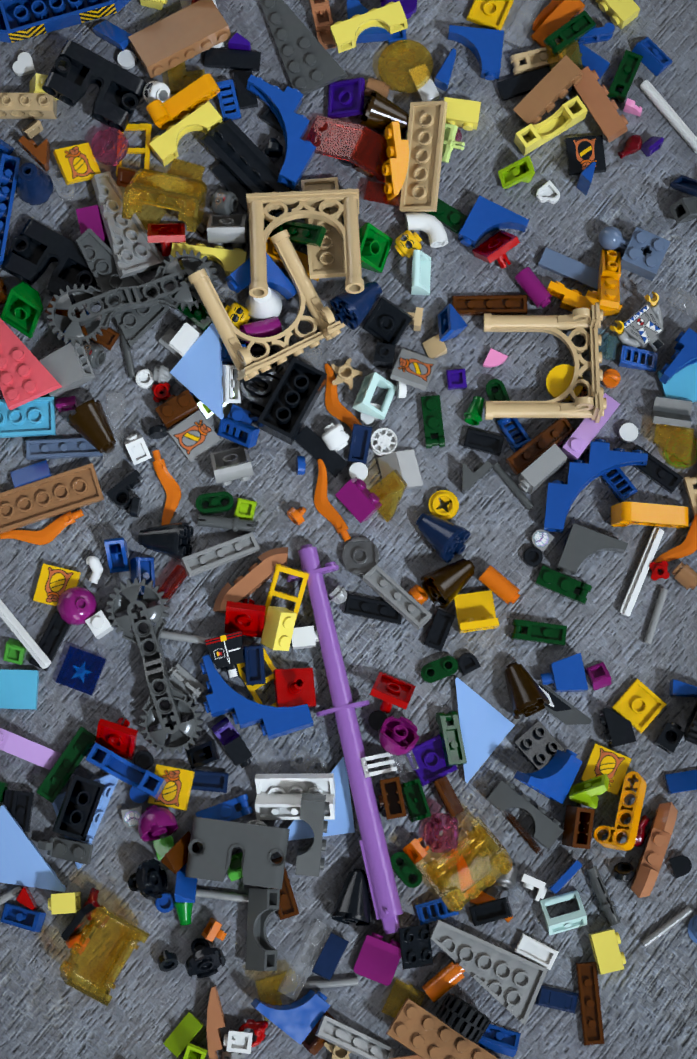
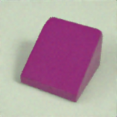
(66, 403)
(598, 676)

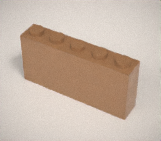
(179, 37)

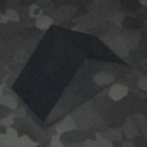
(203, 754)

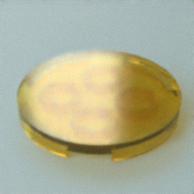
(405, 66)

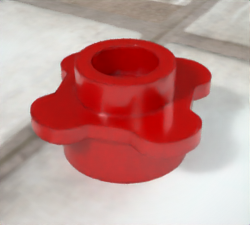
(161, 387)
(659, 565)

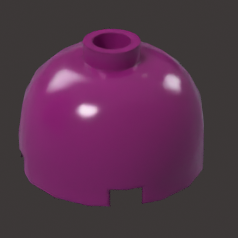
(76, 605)
(398, 735)
(156, 822)

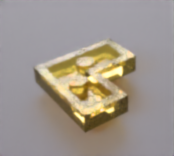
(180, 78)
(268, 987)

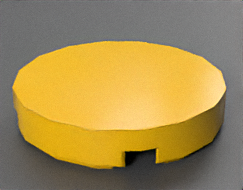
(559, 380)

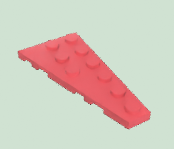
(21, 373)

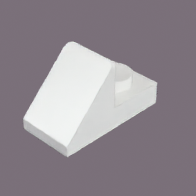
(185, 338)

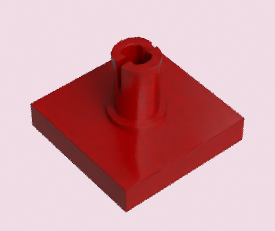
(166, 234)
(496, 248)
(245, 618)
(294, 687)
(392, 692)
(117, 737)

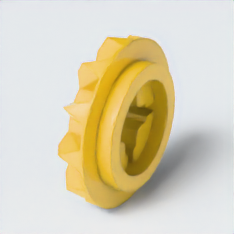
(445, 496)

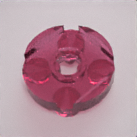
(111, 156)
(448, 840)

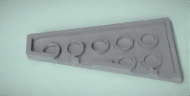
(126, 236)
(501, 973)

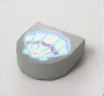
(541, 539)
(131, 816)

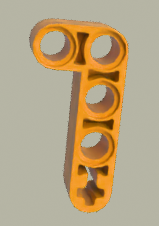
(183, 102)
(649, 514)
(624, 811)

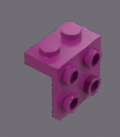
(378, 959)

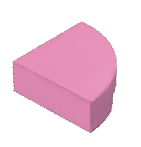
(631, 108)
(494, 359)

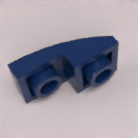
(330, 956)

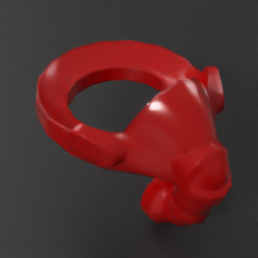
(258, 1027)

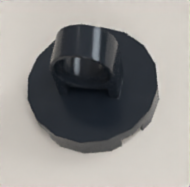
(150, 879)
(205, 961)

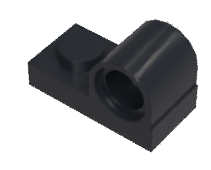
(131, 481)

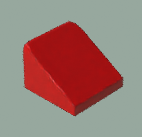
(26, 898)

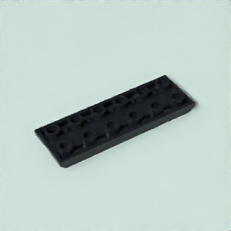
(244, 160)

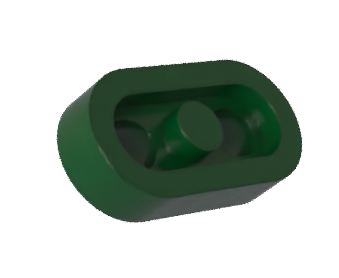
(501, 395)
(214, 501)
(439, 669)
(406, 869)

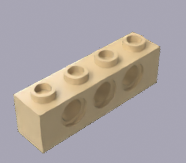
(27, 106)

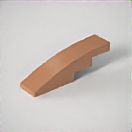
(322, 21)
(215, 1020)

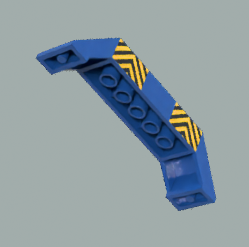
(36, 17)

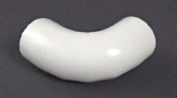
(430, 225)

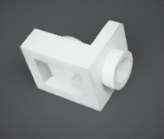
(137, 448)
(531, 883)
(238, 1041)

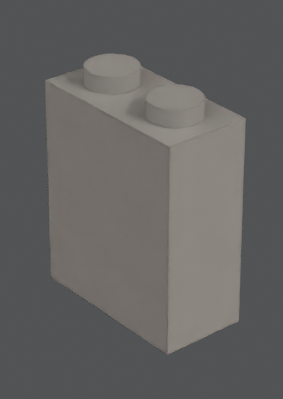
(69, 367)
(541, 469)

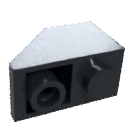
(618, 729)

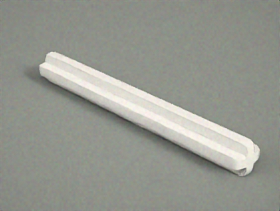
(669, 114)
(641, 571)
(23, 636)

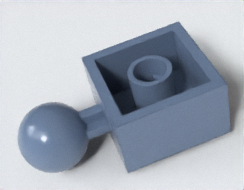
(633, 258)

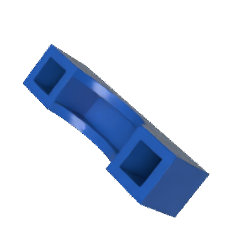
(126, 771)

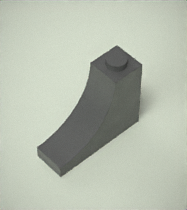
(582, 544)

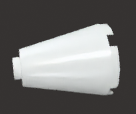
(265, 307)

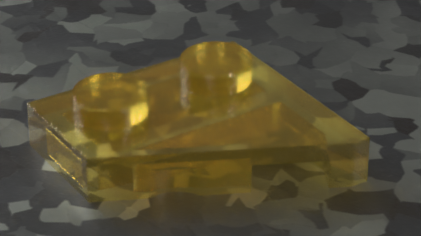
(675, 440)
(389, 493)

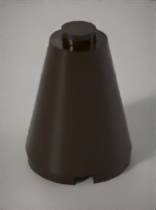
(381, 112)
(93, 425)
(447, 581)
(523, 691)

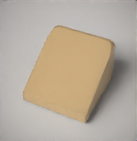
(32, 129)
(434, 347)

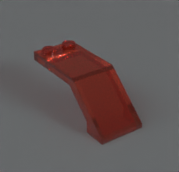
(350, 143)

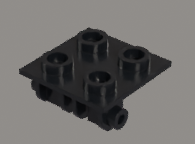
(538, 745)
(415, 946)

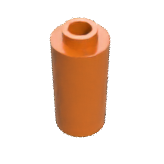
(500, 585)
(443, 981)

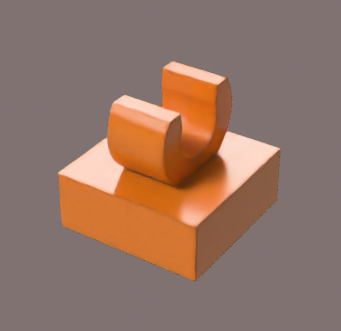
(415, 850)
(213, 930)

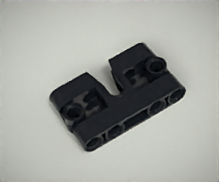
(88, 68)
(40, 250)

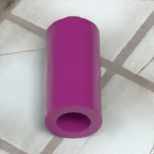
(533, 287)
(262, 328)

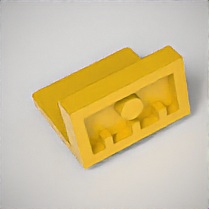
(475, 611)

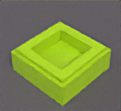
(245, 509)

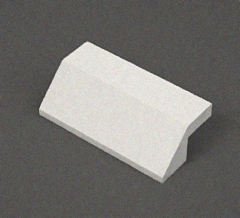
(281, 794)

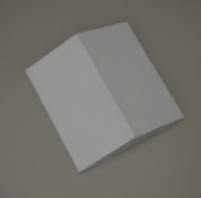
(406, 465)

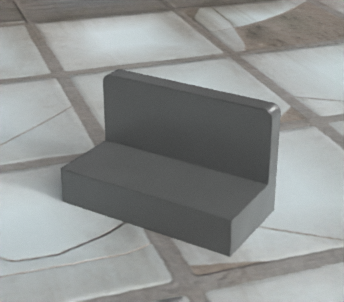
(671, 411)

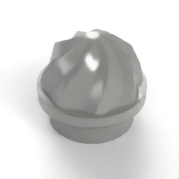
(161, 374)
(338, 594)

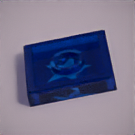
(81, 670)

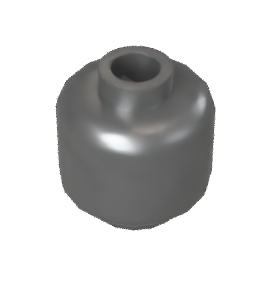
(507, 881)

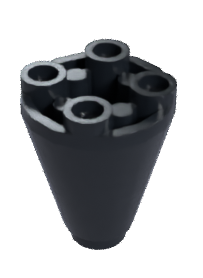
(168, 539)

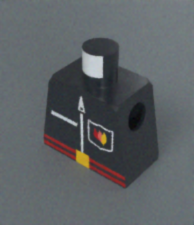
(227, 652)

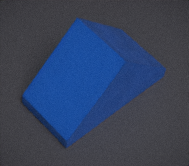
(450, 323)
(117, 555)

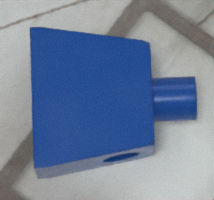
(566, 675)

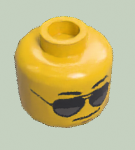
(407, 243)
(238, 314)

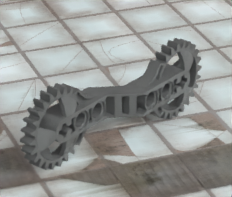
(129, 298)
(155, 666)

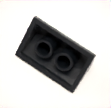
(78, 807)

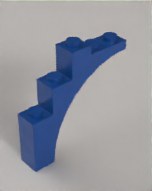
(294, 126)
(684, 356)
(601, 460)
(276, 720)

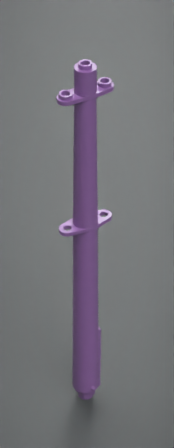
(373, 842)

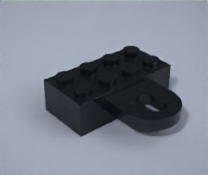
(286, 398)

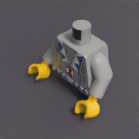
(643, 326)

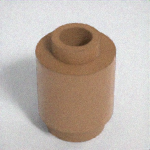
(377, 85)
(685, 576)

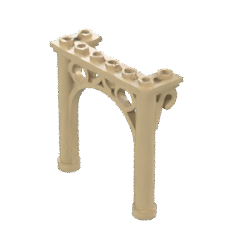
(302, 203)
(579, 321)
(229, 334)

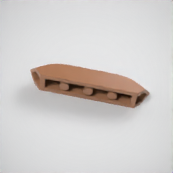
(253, 580)
(654, 850)

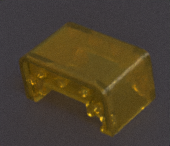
(166, 192)
(468, 868)
(101, 953)

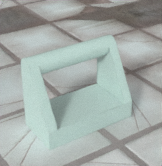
(420, 273)
(365, 394)
(566, 921)

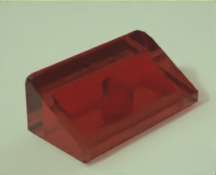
(376, 193)
(173, 582)

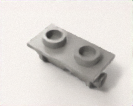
(185, 682)

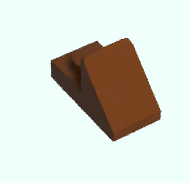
(39, 153)

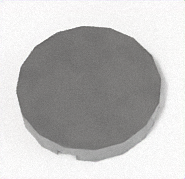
(359, 556)

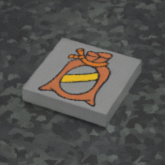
(413, 369)
(194, 436)

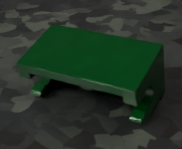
(415, 800)

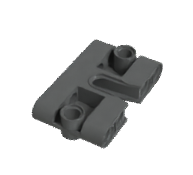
(222, 837)

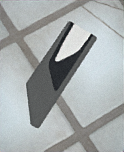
(562, 709)

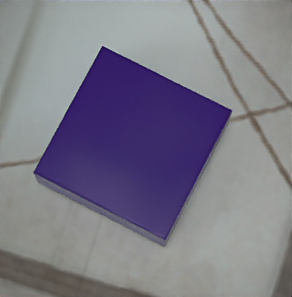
(456, 379)

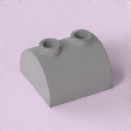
(227, 229)
(232, 465)

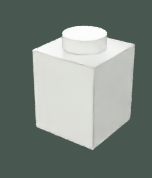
(99, 624)
(304, 637)

